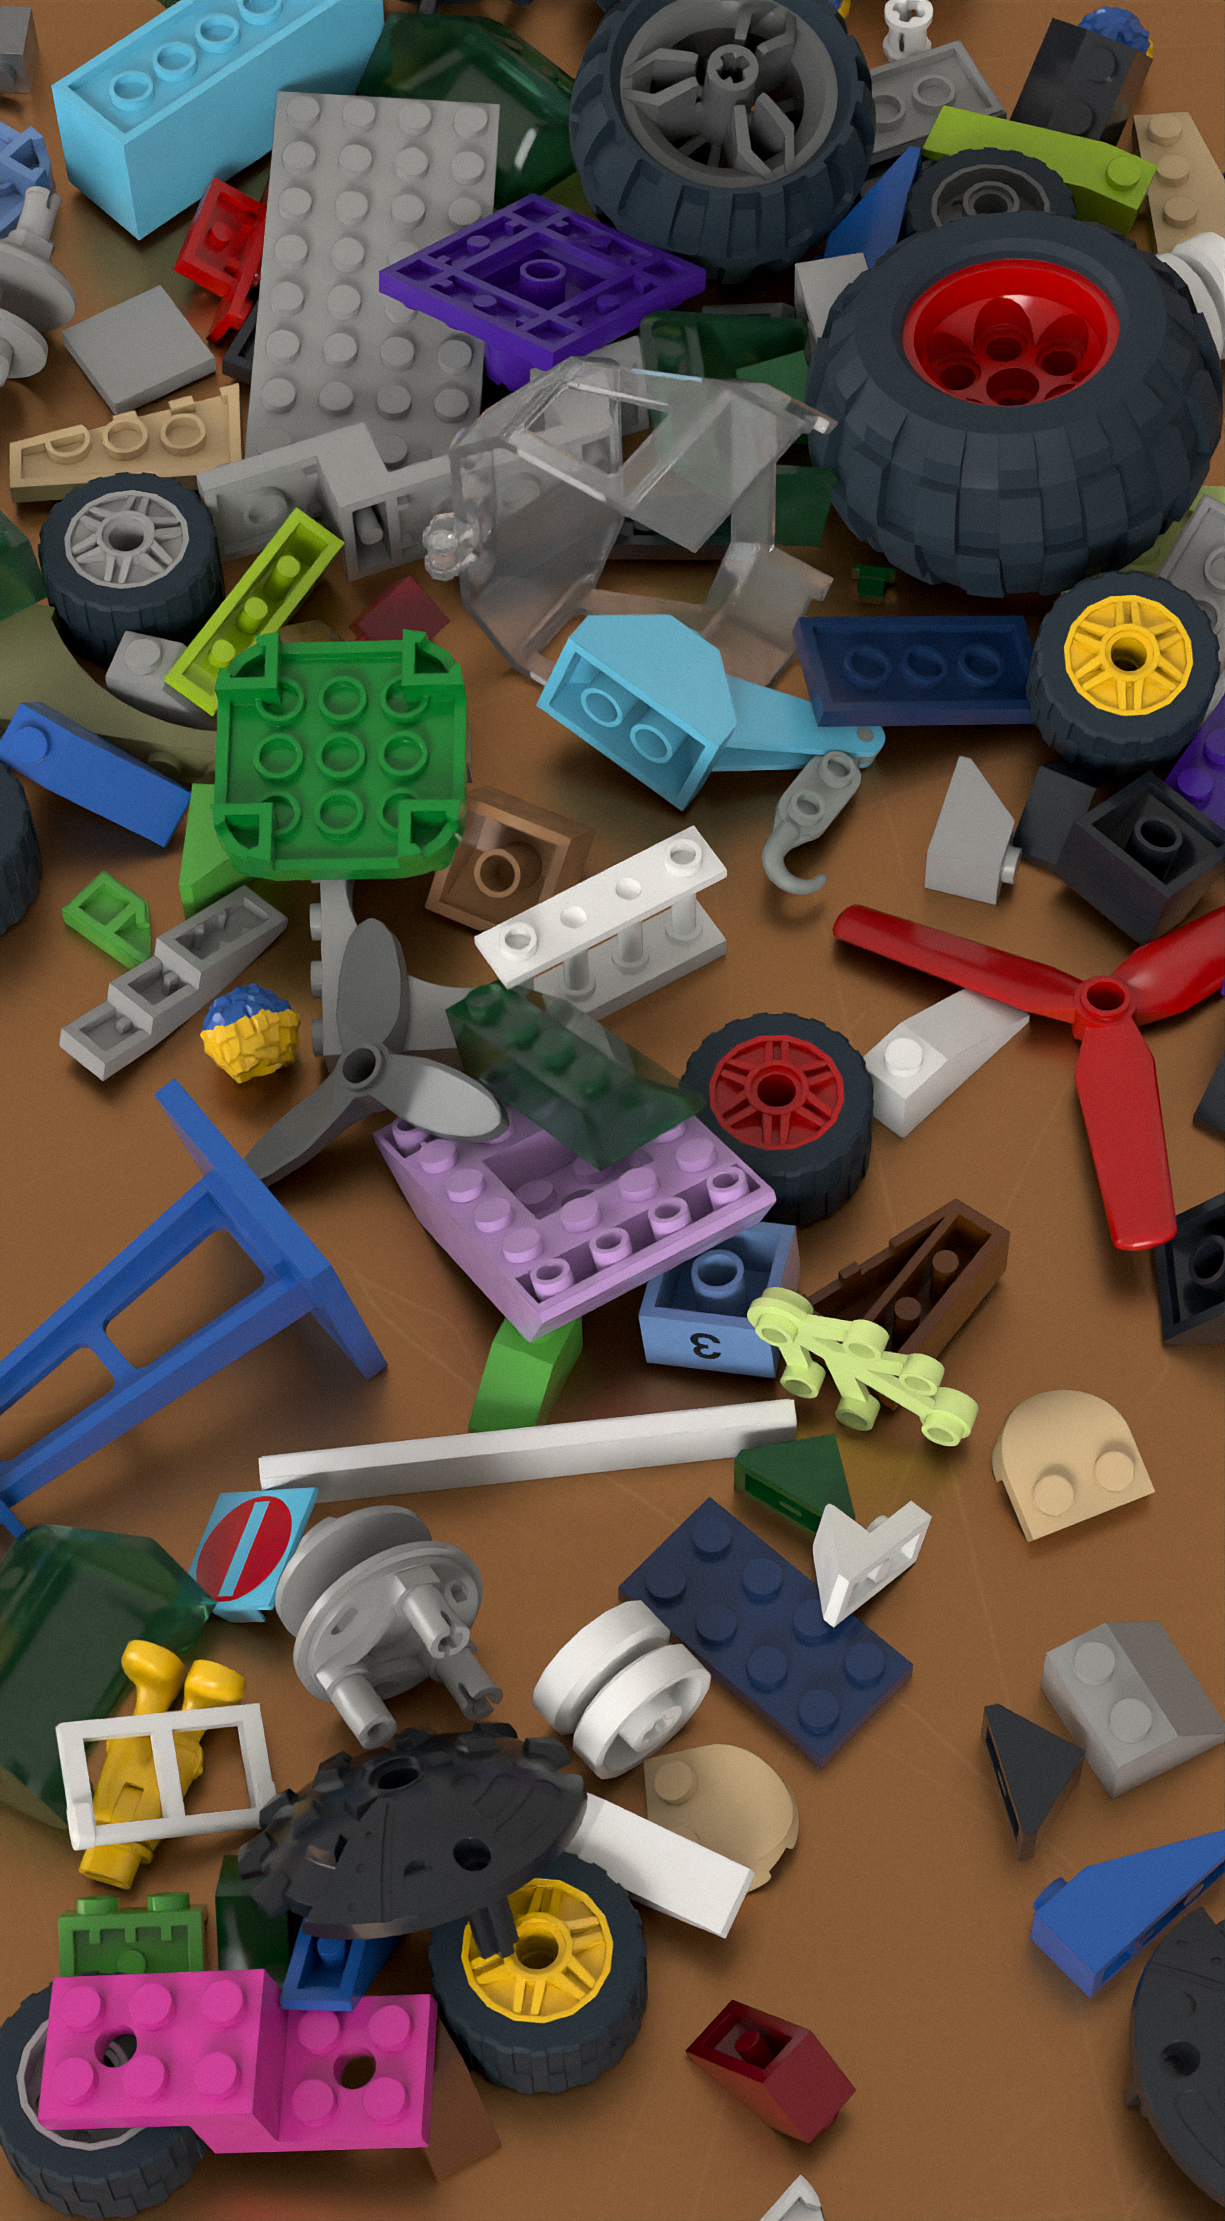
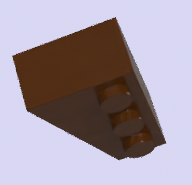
(920, 1283)

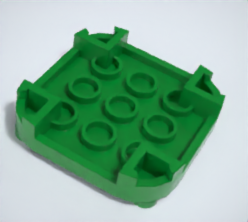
(341, 759)

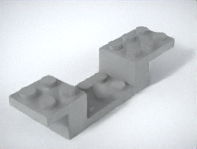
(350, 492)

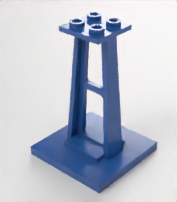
(224, 1199)

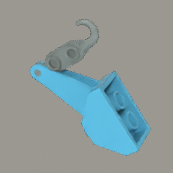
(670, 716)

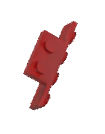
(225, 251)

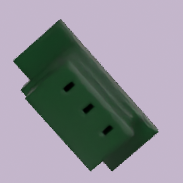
(872, 582)

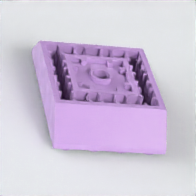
(556, 1233)

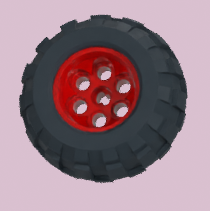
(1015, 402)

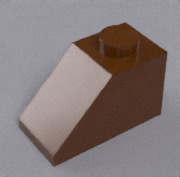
(459, 2120)

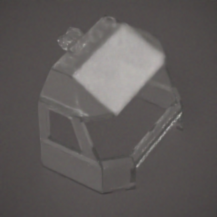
(549, 490)

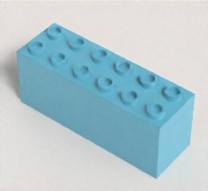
(200, 96)

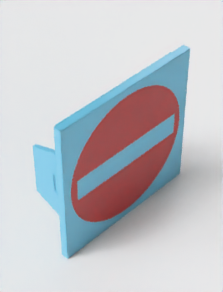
(249, 1547)

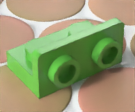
(133, 1940)

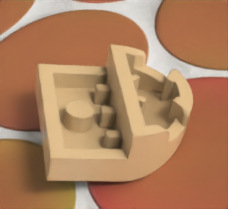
(1066, 1461)
(724, 1804)

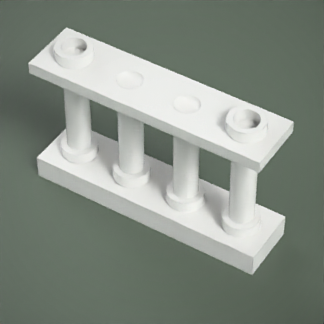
(608, 904)

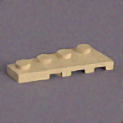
(167, 443)

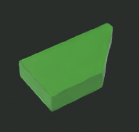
(112, 919)

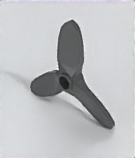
(374, 1072)

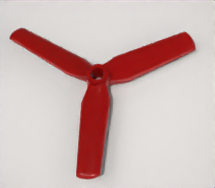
(1114, 1063)

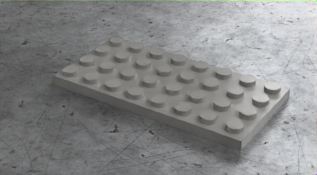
(347, 197)

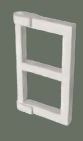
(160, 1726)

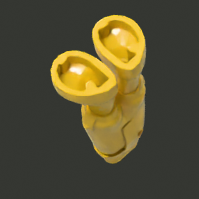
(128, 1778)

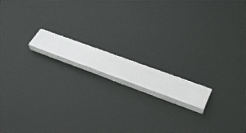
(532, 1452)

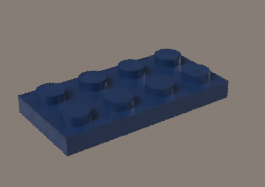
(915, 669)
(764, 1632)

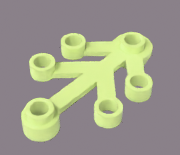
(787, 1322)

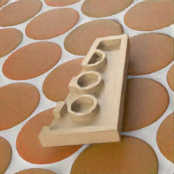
(1187, 185)

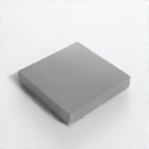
(138, 350)

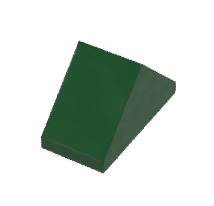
(795, 1480)
(244, 1935)

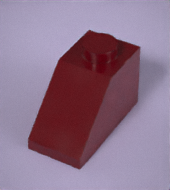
(397, 608)
(773, 2070)

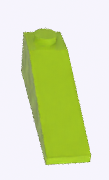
(1102, 178)
(257, 605)

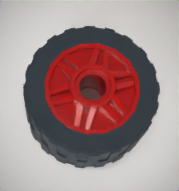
(790, 1108)

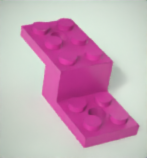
(236, 2063)

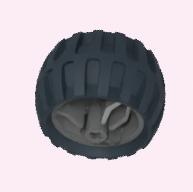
(750, 182)

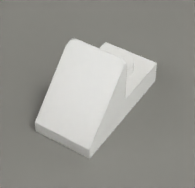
(860, 1561)

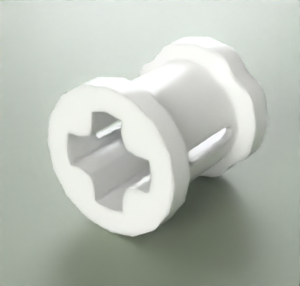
(907, 29)

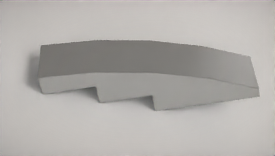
(166, 990)

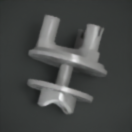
(32, 289)
(380, 1614)

